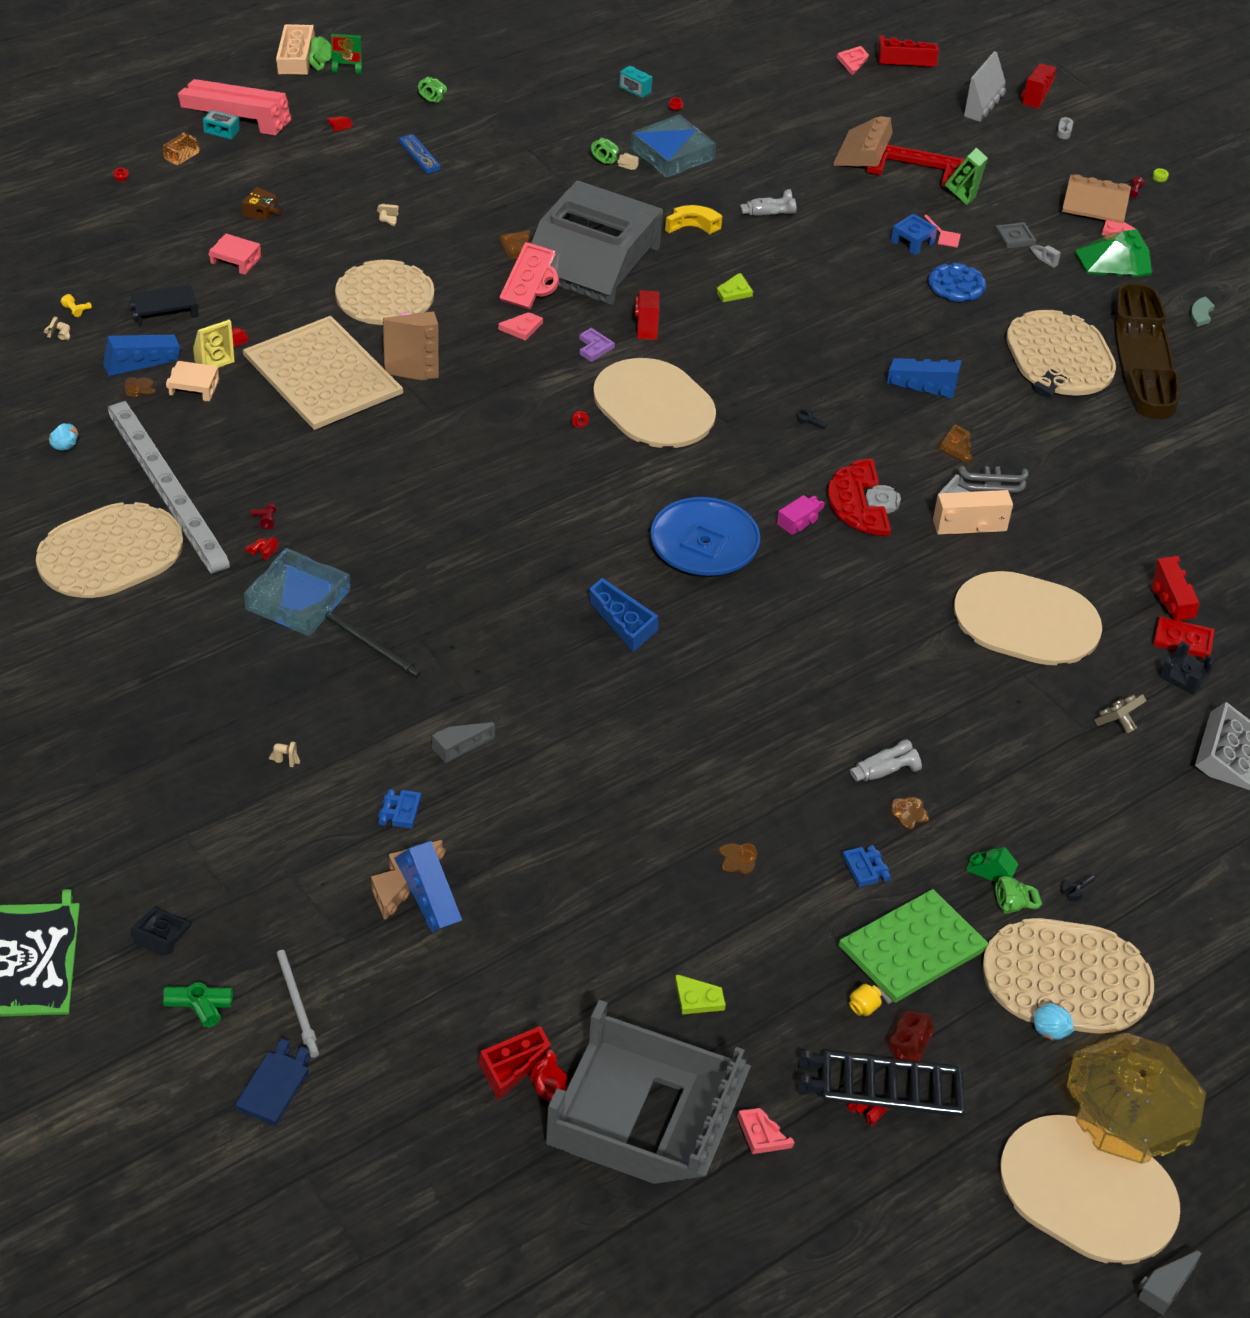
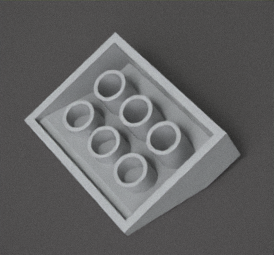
(985, 88)
(1226, 747)

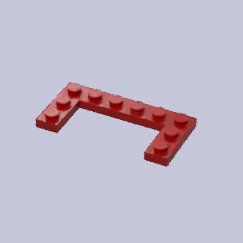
(918, 157)

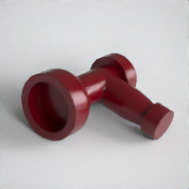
(1137, 183)
(266, 520)

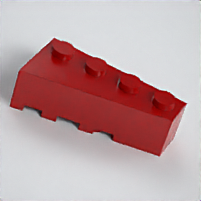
(907, 52)
(1038, 85)

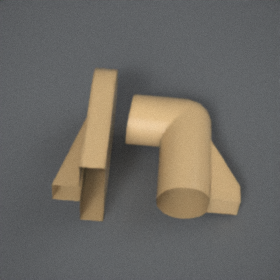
(628, 161)
(385, 212)
(64, 329)
(279, 749)

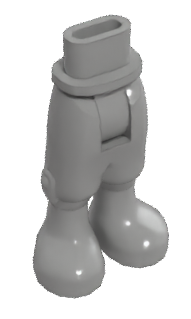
(770, 206)
(886, 763)

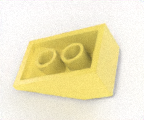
(214, 345)

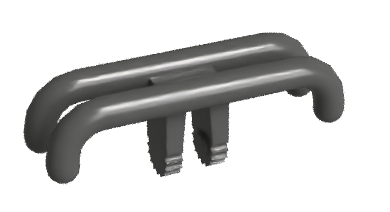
(992, 481)

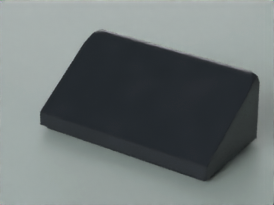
(1044, 390)

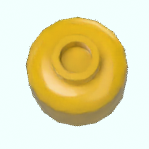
(865, 1000)

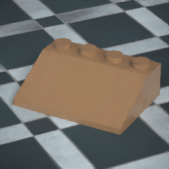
(865, 143)
(1096, 198)
(411, 346)

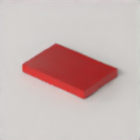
(1171, 633)

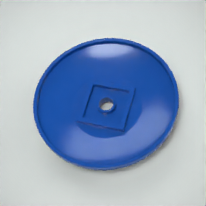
(687, 523)

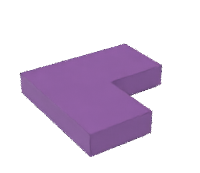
(596, 344)

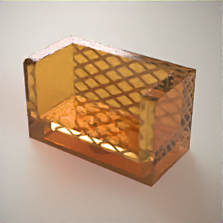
(181, 148)

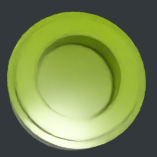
(1160, 175)

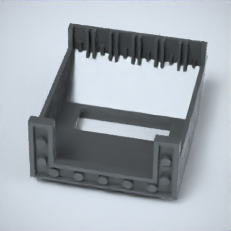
(590, 259)
(613, 1084)

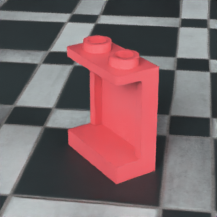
(236, 251)

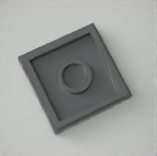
(1015, 235)

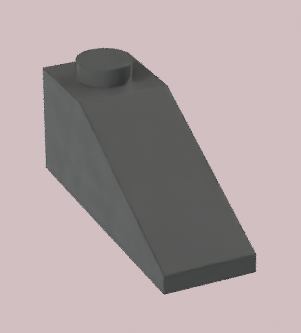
(460, 739)
(1166, 1282)

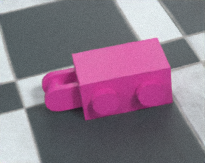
(799, 514)

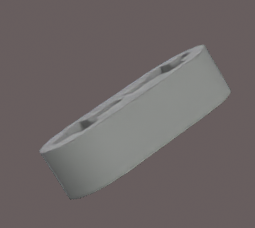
(1065, 128)

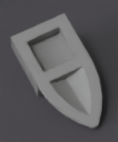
(1046, 254)

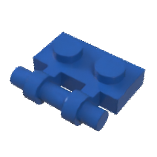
(405, 811)
(861, 867)

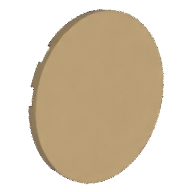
(383, 290)

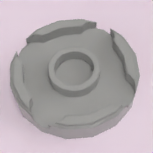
(883, 496)

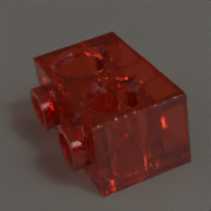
(912, 1036)

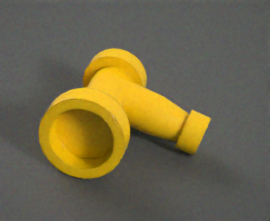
(68, 302)

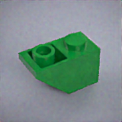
(993, 864)

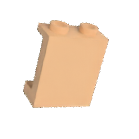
(194, 378)

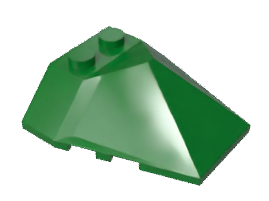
(1116, 253)

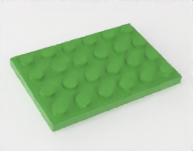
(913, 945)

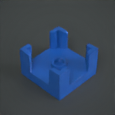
(915, 230)

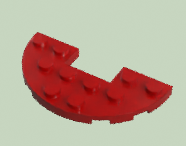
(849, 501)

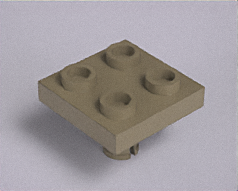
(1121, 711)

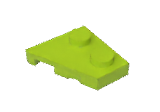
(734, 289)

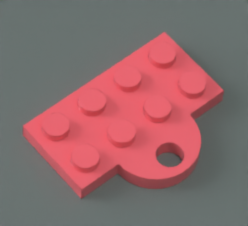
(530, 276)

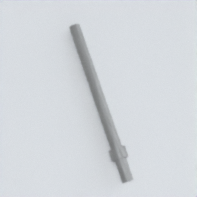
(308, 1035)

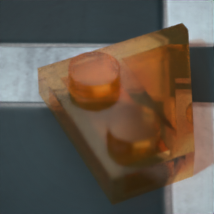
(514, 242)
(958, 443)

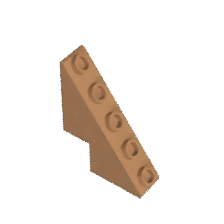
(391, 887)

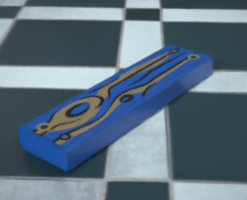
(419, 153)

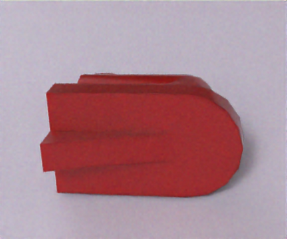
(340, 123)
(239, 336)
(266, 547)
(874, 1114)

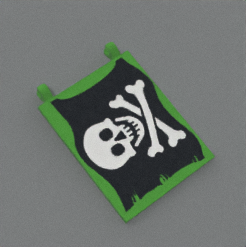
(37, 957)

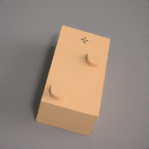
(295, 49)
(972, 512)

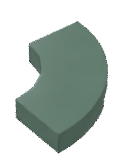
(1200, 311)

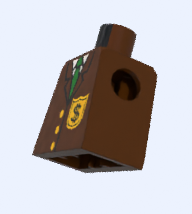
(260, 205)

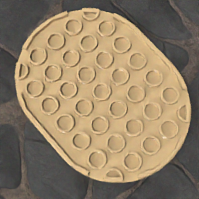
(1061, 343)
(654, 402)
(109, 550)
(1027, 618)
(1071, 965)
(1087, 1196)

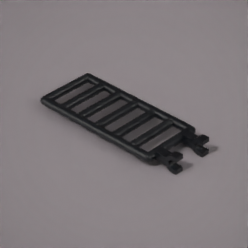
(823, 1087)

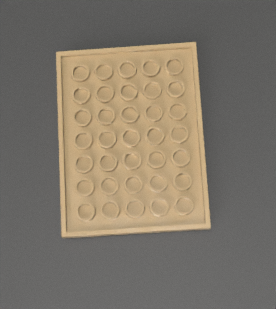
(322, 372)

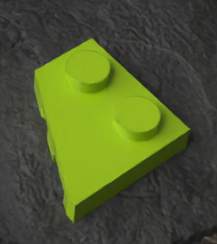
(698, 996)

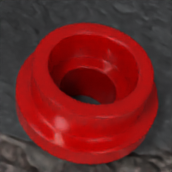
(675, 104)
(120, 174)
(578, 415)

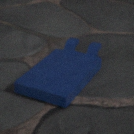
(274, 1084)

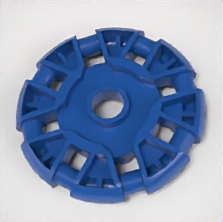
(952, 282)

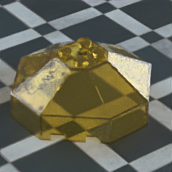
(1134, 1113)

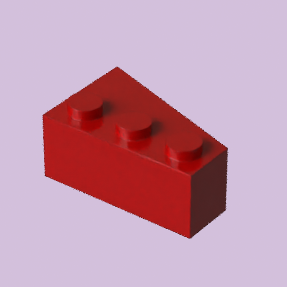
(648, 314)
(1173, 589)
(513, 1059)

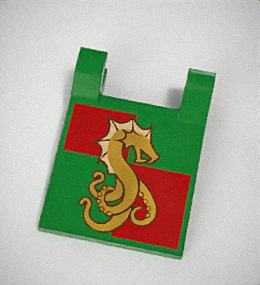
(346, 50)

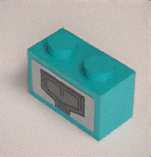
(635, 81)
(221, 124)

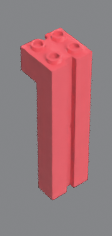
(266, 106)

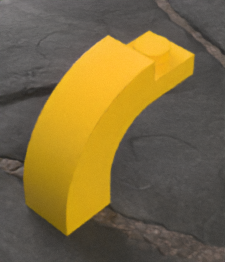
(694, 216)

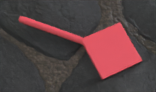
(946, 238)

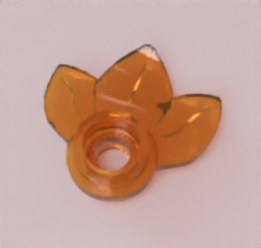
(136, 386)
(909, 811)
(737, 857)

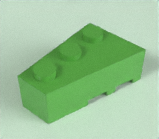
(967, 177)

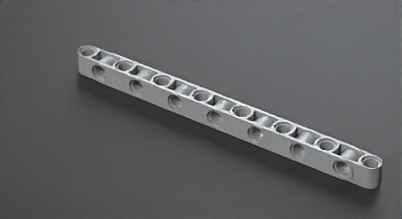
(169, 488)

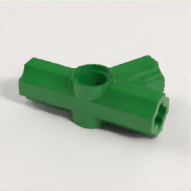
(201, 1000)

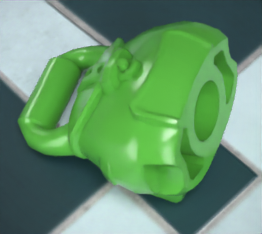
(319, 52)
(432, 89)
(604, 151)
(1014, 895)

